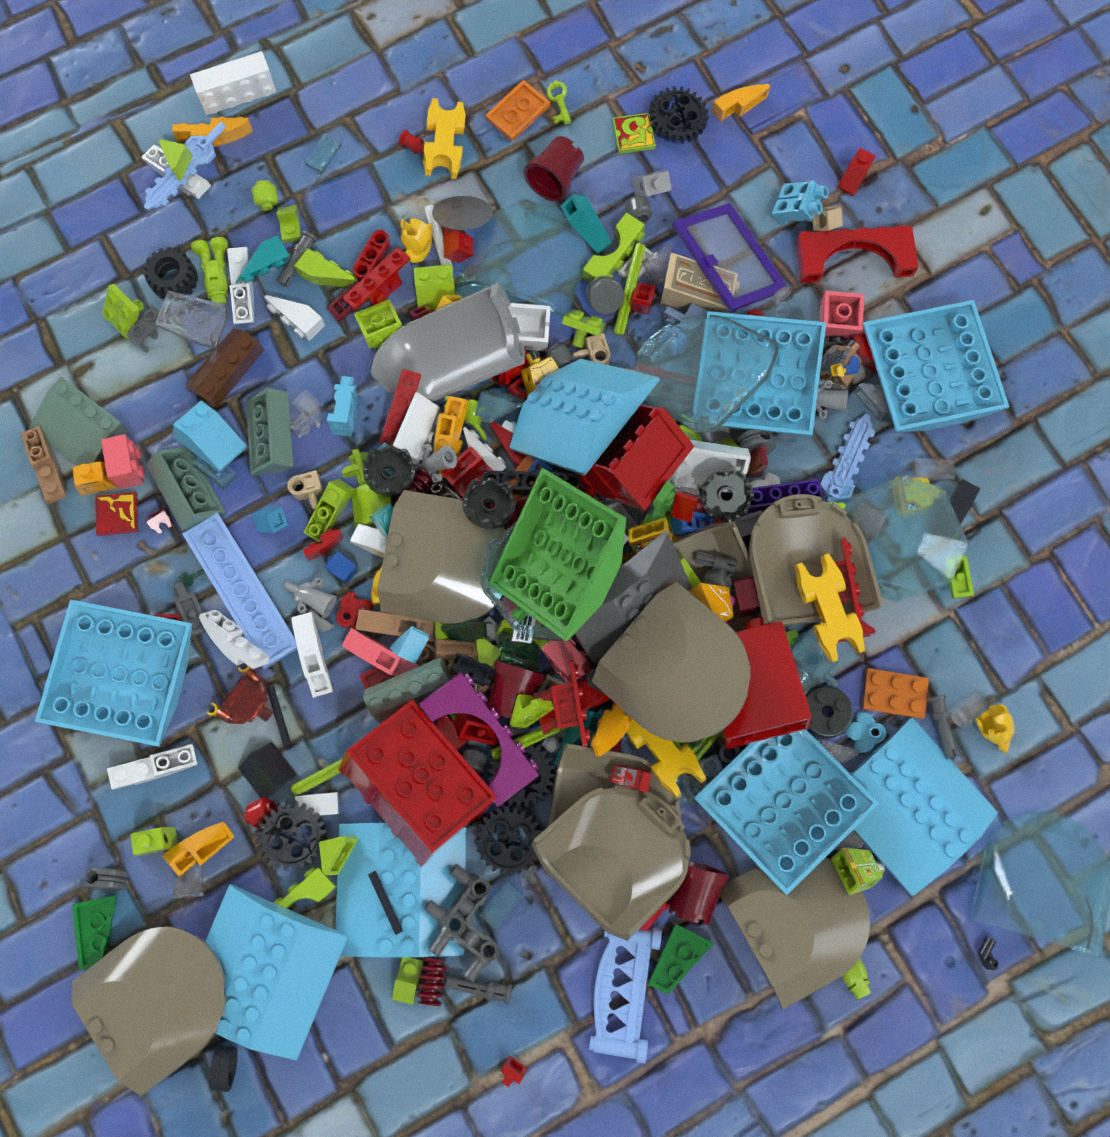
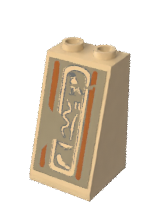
(687, 285)

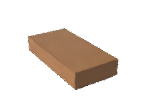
(449, 648)

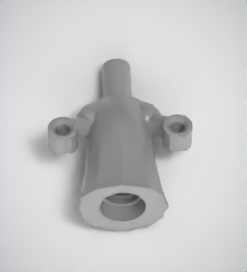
(830, 399)
(442, 459)
(317, 600)

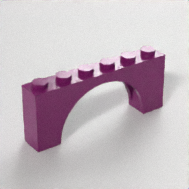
(460, 697)

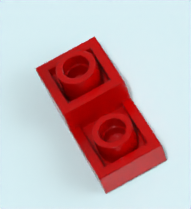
(329, 541)

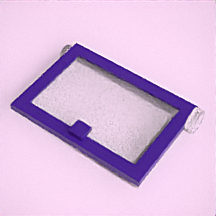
(730, 257)

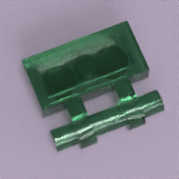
(518, 652)

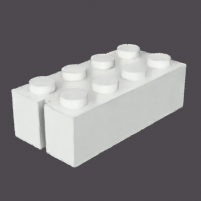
(233, 83)
(534, 325)
(711, 457)

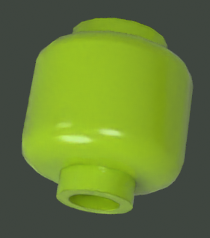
(264, 195)

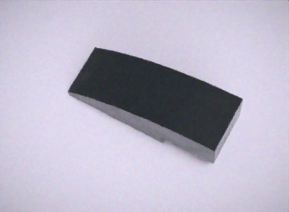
(963, 498)

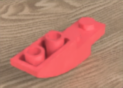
(376, 653)

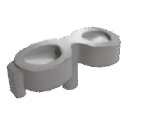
(322, 624)

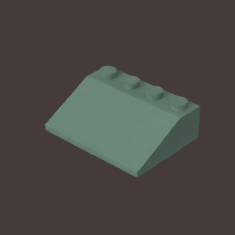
(75, 423)

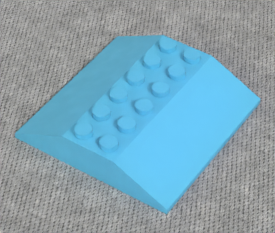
(935, 367)
(789, 395)
(578, 413)
(116, 673)
(786, 805)
(924, 808)
(408, 890)
(272, 970)

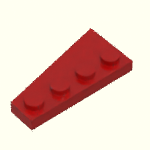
(590, 699)

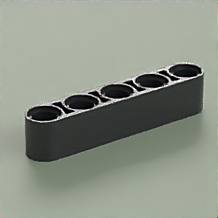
(523, 479)

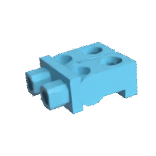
(800, 203)
(344, 415)

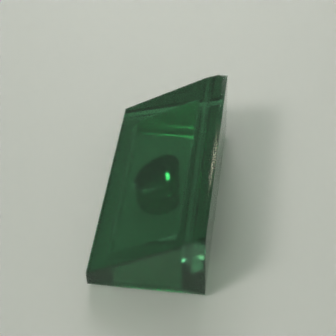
(465, 631)

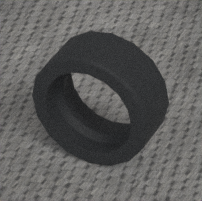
(223, 1068)

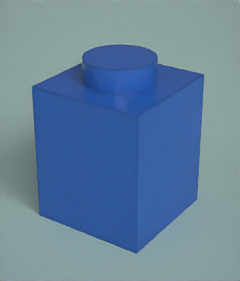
(341, 567)

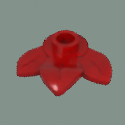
(351, 606)

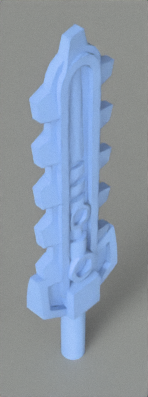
(202, 152)
(838, 484)

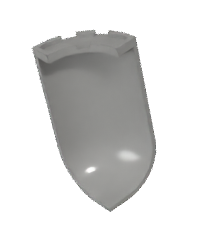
(453, 345)

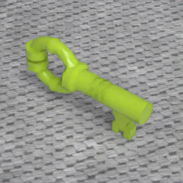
(559, 99)

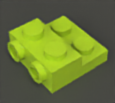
(378, 323)

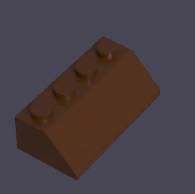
(224, 367)

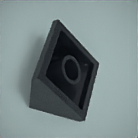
(267, 770)

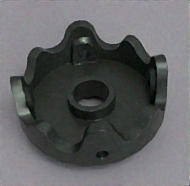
(393, 459)
(492, 492)
(728, 509)
(841, 711)

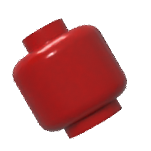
(256, 809)

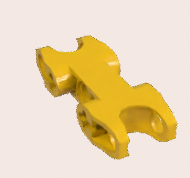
(445, 125)
(834, 621)
(670, 760)

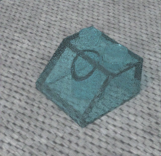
(497, 405)

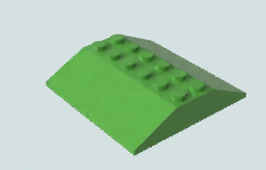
(561, 555)

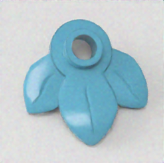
(861, 732)

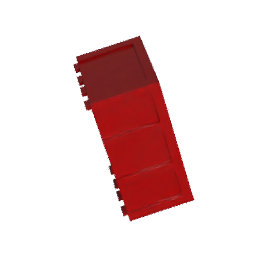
(639, 462)
(416, 781)

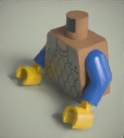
(840, 363)

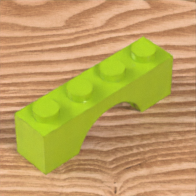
(628, 233)
(314, 887)

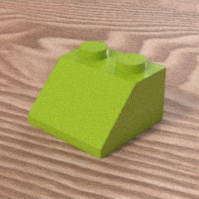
(433, 284)
(366, 503)

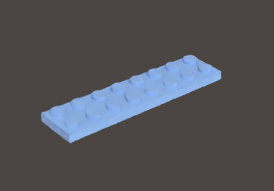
(240, 588)

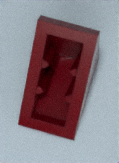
(746, 596)

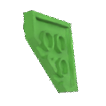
(663, 502)

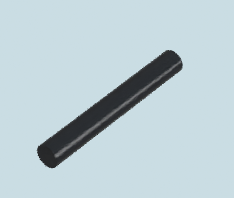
(279, 717)
(384, 900)

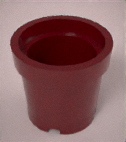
(554, 169)
(508, 684)
(698, 893)

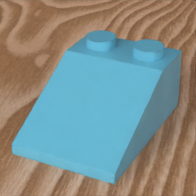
(208, 436)

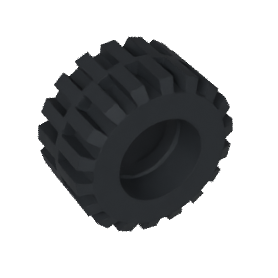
(165, 261)

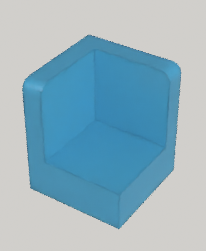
(269, 519)

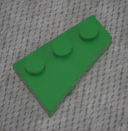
(92, 929)
(677, 958)

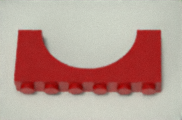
(893, 244)

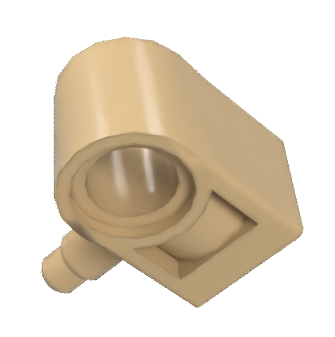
(828, 219)
(595, 347)
(311, 489)

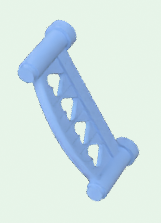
(626, 1040)

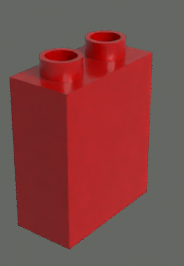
(775, 692)

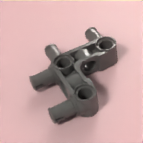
(464, 934)

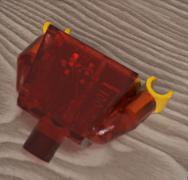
(244, 700)

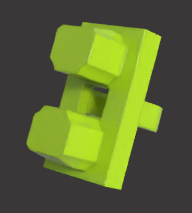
(356, 468)

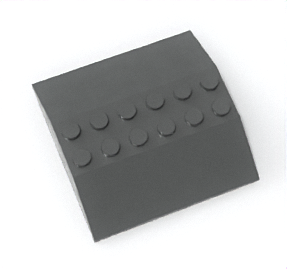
(631, 591)

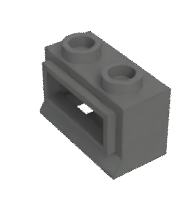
(143, 328)

